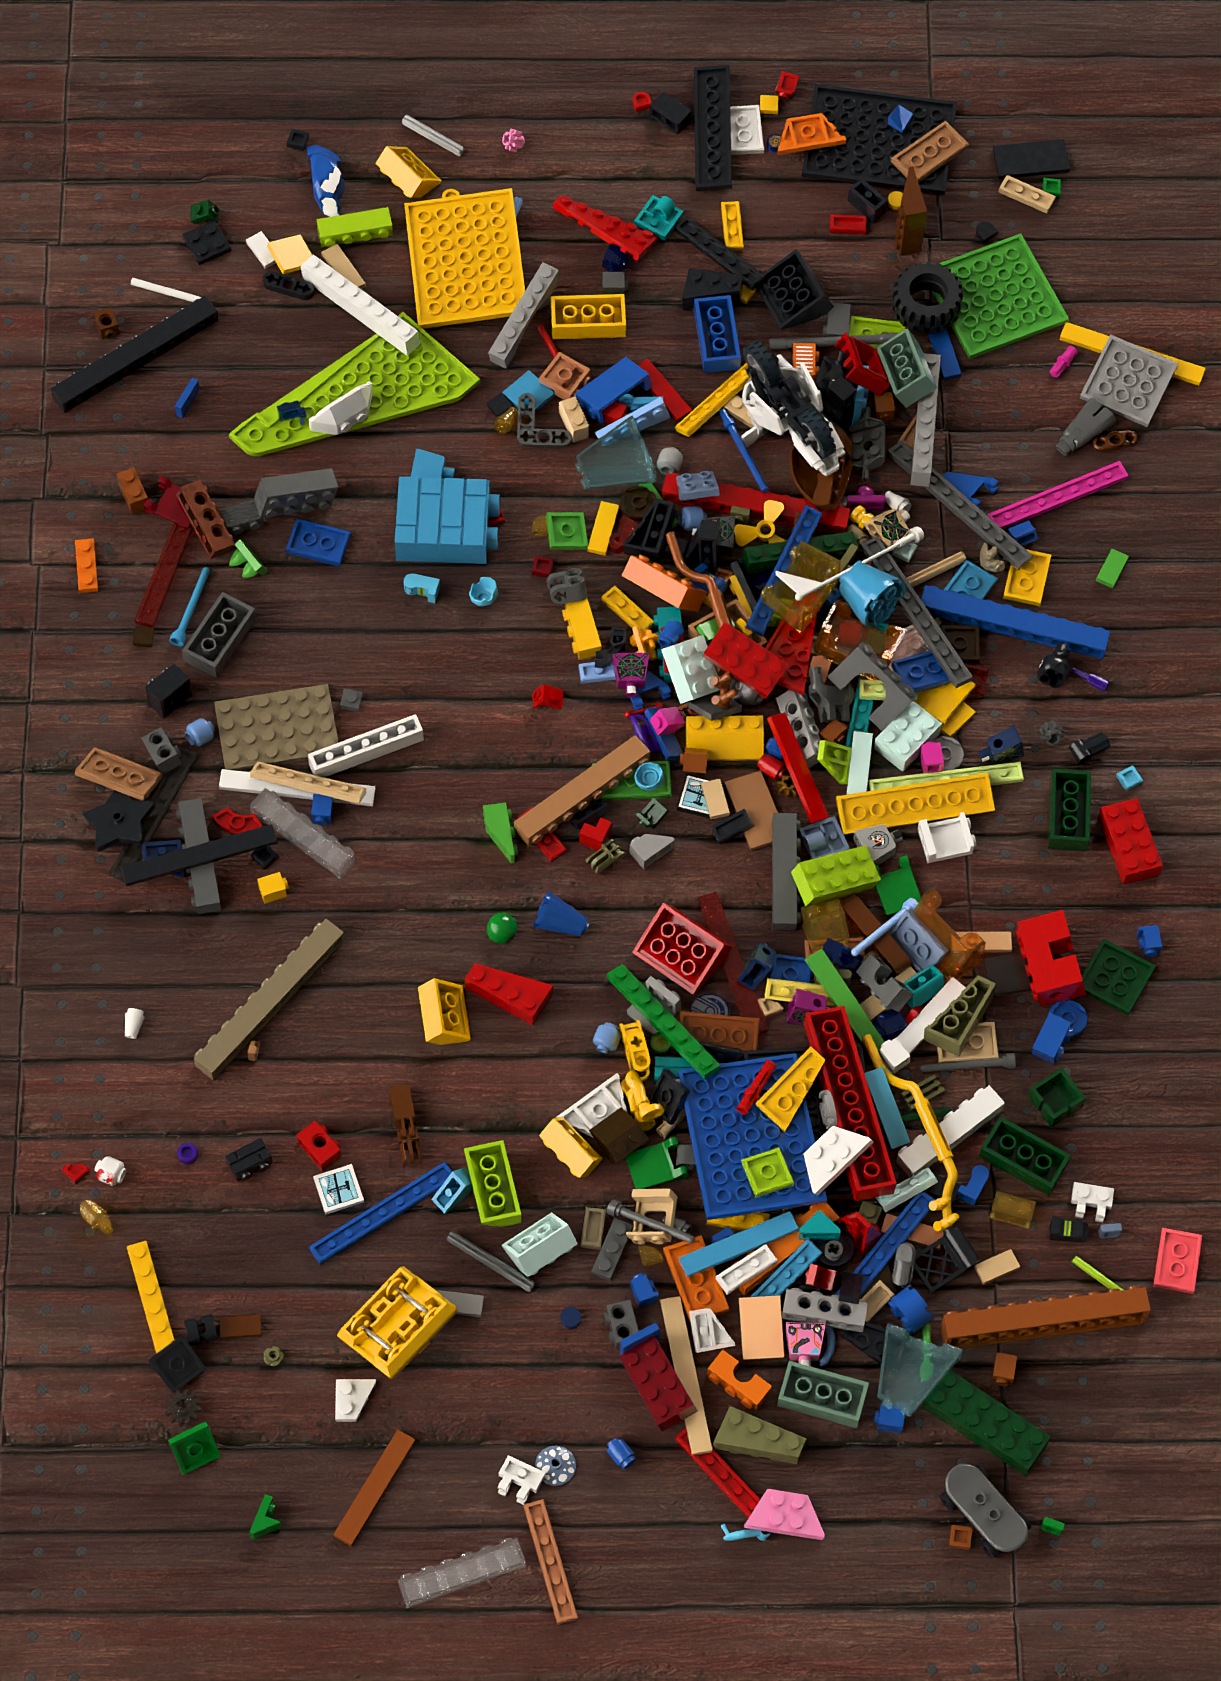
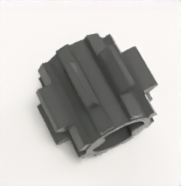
(1051, 733)

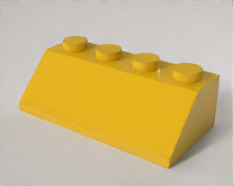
(727, 738)

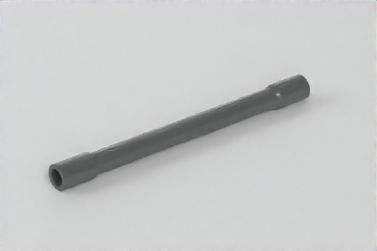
(784, 343)

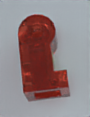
(625, 530)

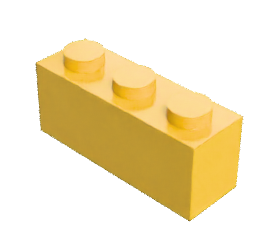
(582, 629)
(570, 1147)

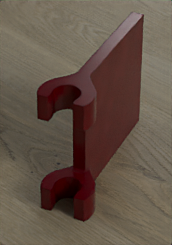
(169, 505)

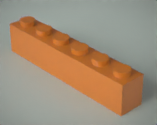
(786, 1246)

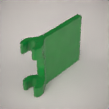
(897, 887)
(654, 1166)

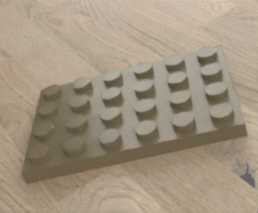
(275, 727)

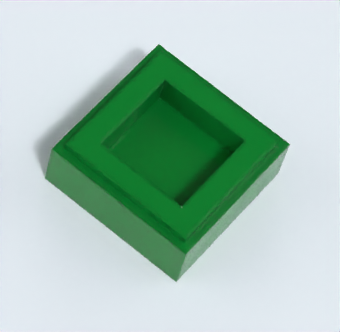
(1052, 186)
(1052, 1526)

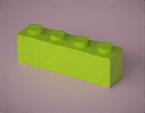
(354, 227)

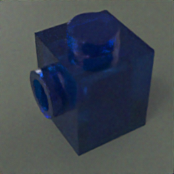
(614, 259)
(890, 1024)

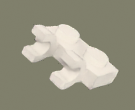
(1092, 1196)
(520, 1474)

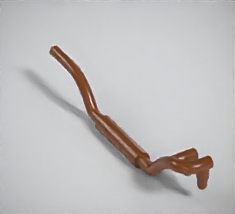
(720, 611)

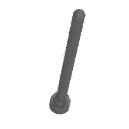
(1006, 1061)
(616, 1209)

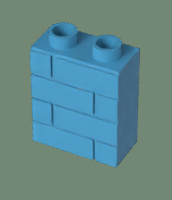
(445, 520)

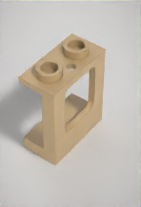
(653, 1201)

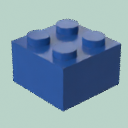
(1052, 1038)

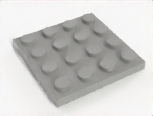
(1129, 380)

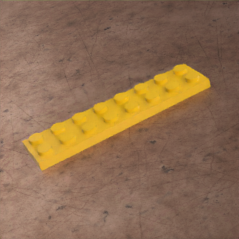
(916, 802)

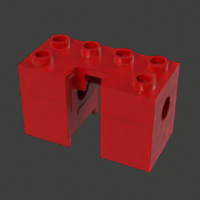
(1038, 942)

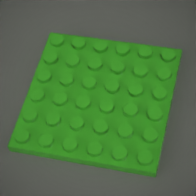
(1002, 297)

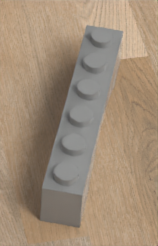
(512, 332)

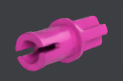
(1063, 361)

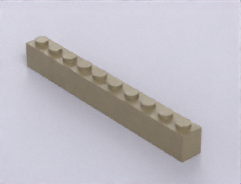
(268, 999)

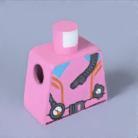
(804, 1341)

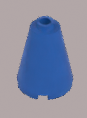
(559, 917)

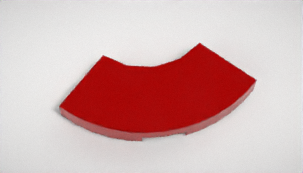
(235, 823)

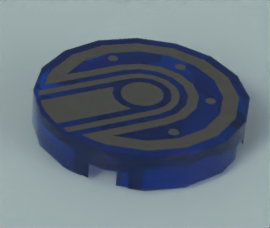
(710, 1004)

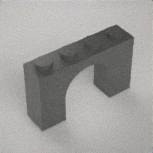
(897, 692)

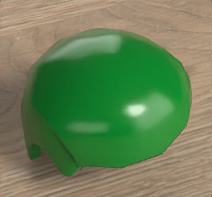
(501, 927)

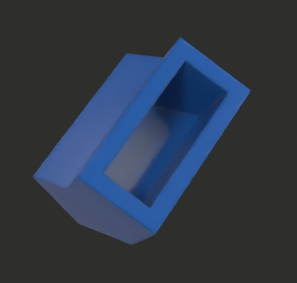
(1023, 533)

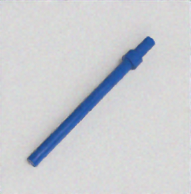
(730, 425)

